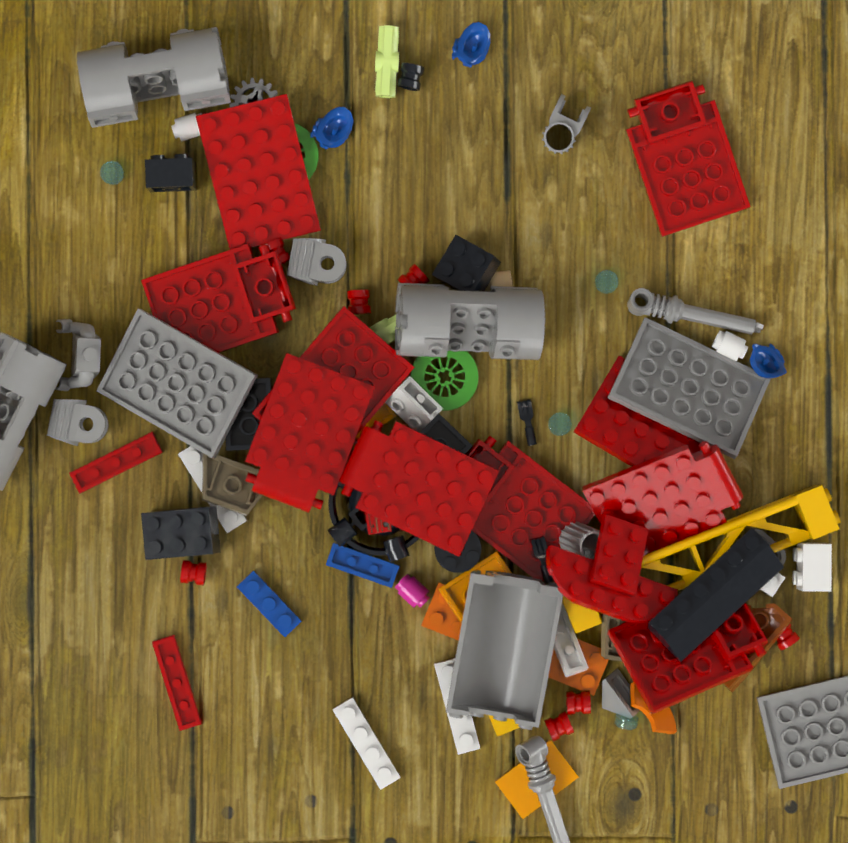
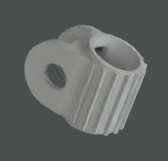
(557, 118)
(307, 259)
(68, 419)
(579, 539)

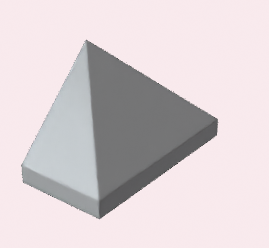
(617, 695)

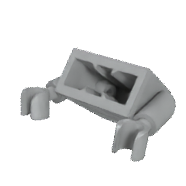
(85, 355)

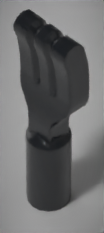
(526, 414)
(539, 547)

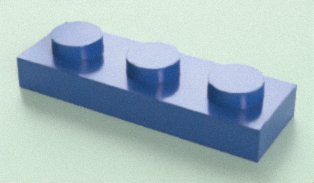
(362, 565)
(269, 603)

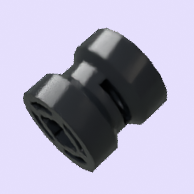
(410, 76)

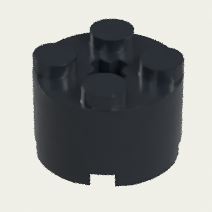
(467, 559)

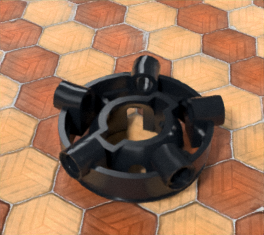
(343, 531)

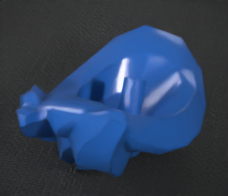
(472, 45)
(333, 128)
(767, 361)

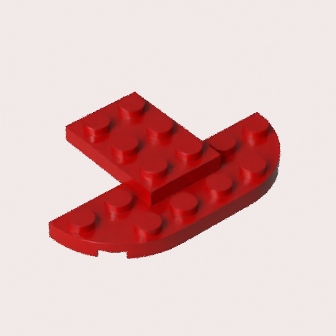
(613, 578)

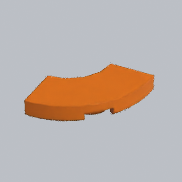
(661, 721)

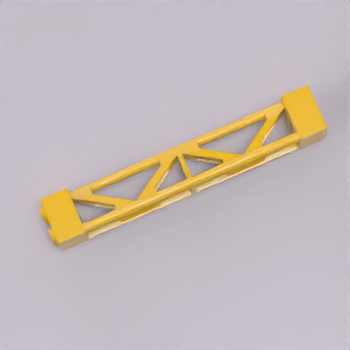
(813, 513)

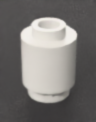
(186, 127)
(730, 345)

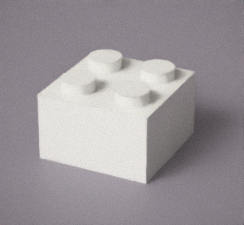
(813, 566)

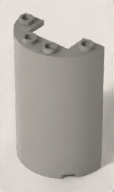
(505, 648)

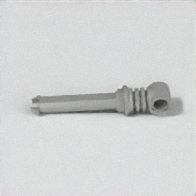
(674, 309)
(533, 755)

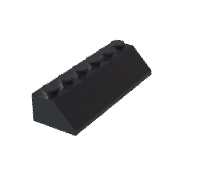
(715, 595)

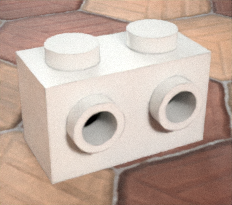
(413, 405)

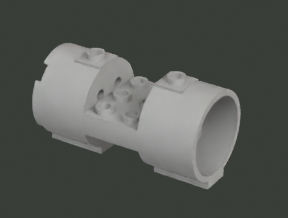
(116, 82)
(439, 320)
(25, 383)

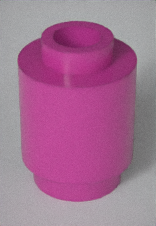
(412, 591)

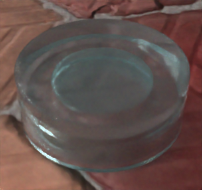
(112, 172)
(606, 282)
(559, 424)
(626, 723)

